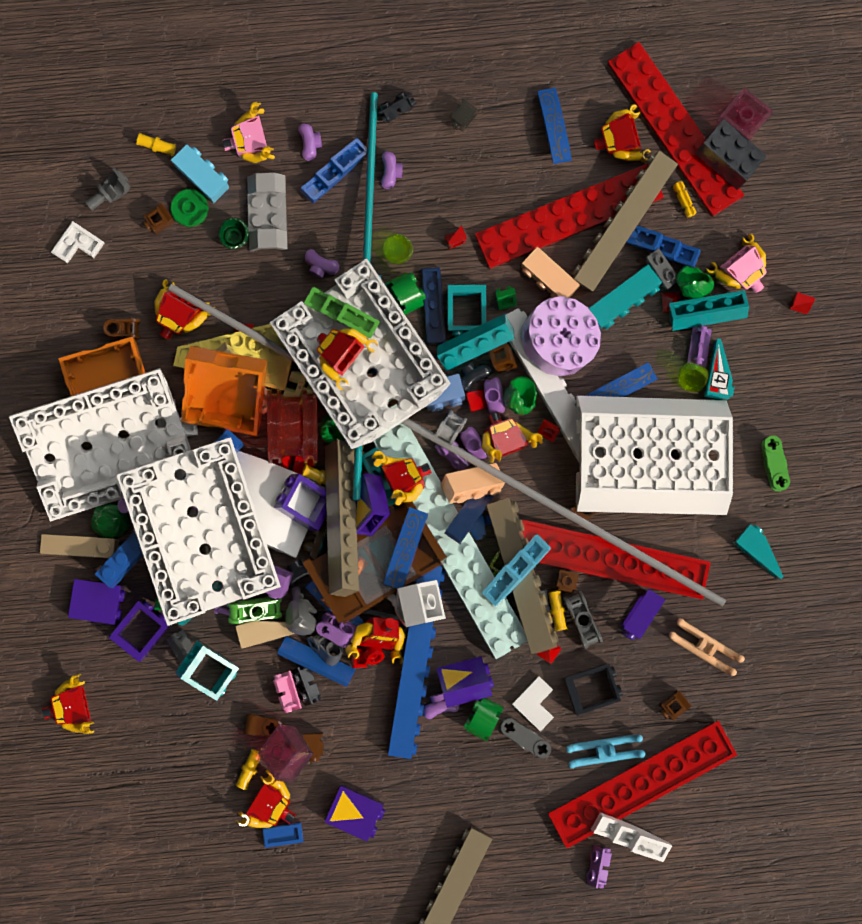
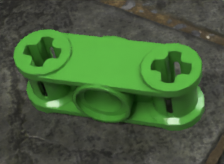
(775, 463)
(241, 610)

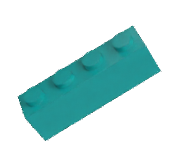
(625, 296)
(708, 310)
(475, 342)

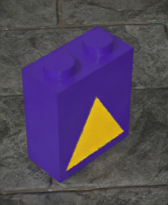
(373, 505)
(465, 681)
(355, 813)

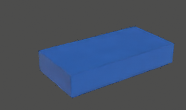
(283, 835)

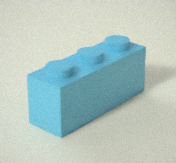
(201, 173)

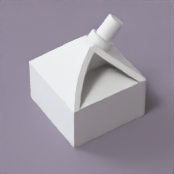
(418, 603)

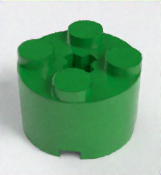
(406, 292)
(484, 718)

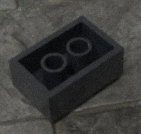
(730, 154)

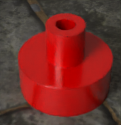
(373, 655)

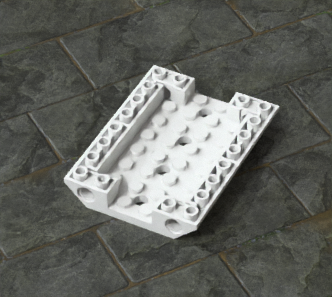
(402, 360)
(89, 478)
(655, 480)
(223, 521)

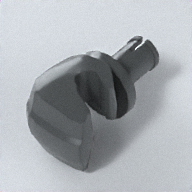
(113, 189)
(300, 614)

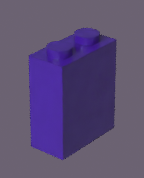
(96, 602)

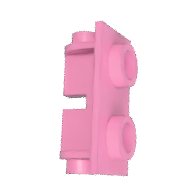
(285, 684)

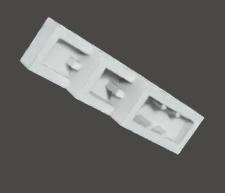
(630, 836)

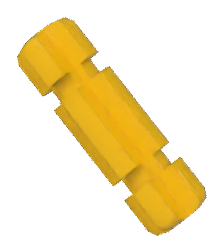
(684, 199)

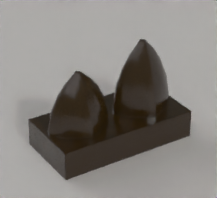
(319, 546)

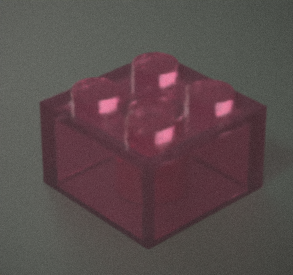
(746, 114)
(285, 753)

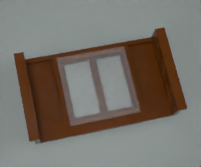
(373, 563)

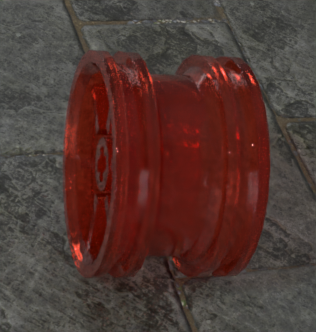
(292, 426)

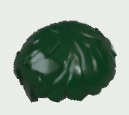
(233, 233)

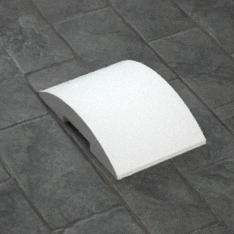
(264, 485)

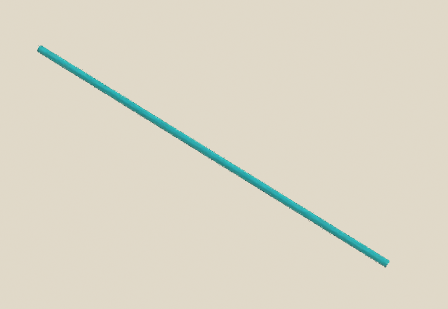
(367, 251)

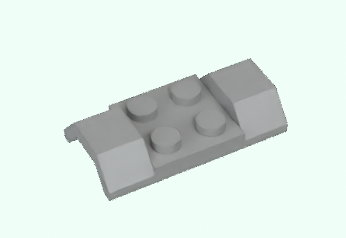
(267, 211)

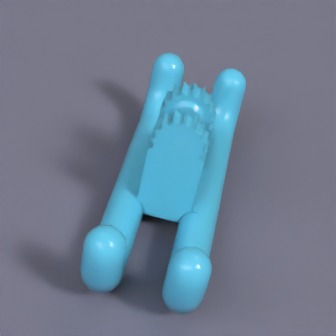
(605, 750)

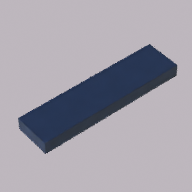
(433, 305)
(467, 517)

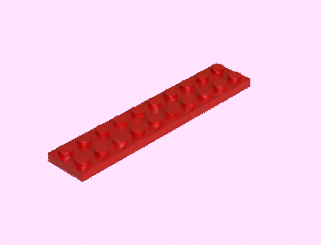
(672, 126)
(555, 220)
(603, 559)
(643, 782)

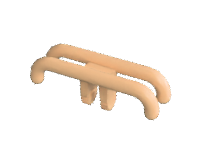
(706, 647)

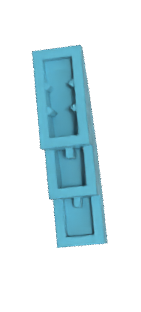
(516, 570)

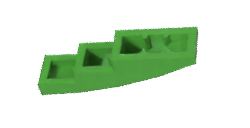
(341, 312)

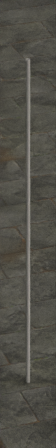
(474, 460)

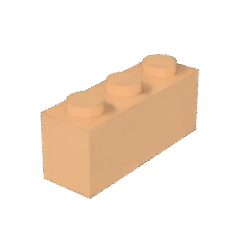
(549, 275)
(470, 484)

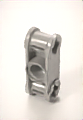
(451, 427)

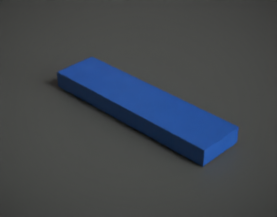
(310, 659)

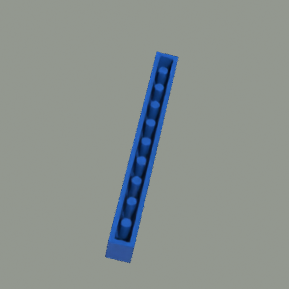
(130, 551)
(412, 681)

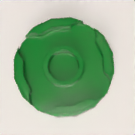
(189, 208)

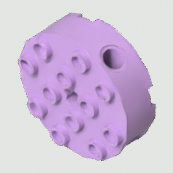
(561, 336)

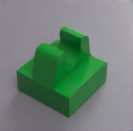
(506, 298)

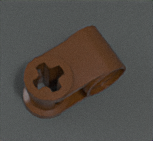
(126, 328)
(259, 725)

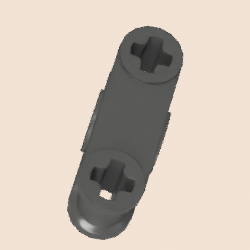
(587, 630)
(525, 738)

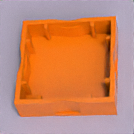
(101, 366)
(223, 390)

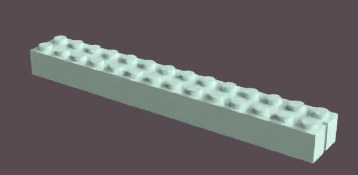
(464, 561)

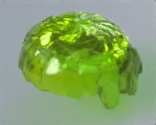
(397, 249)
(692, 377)

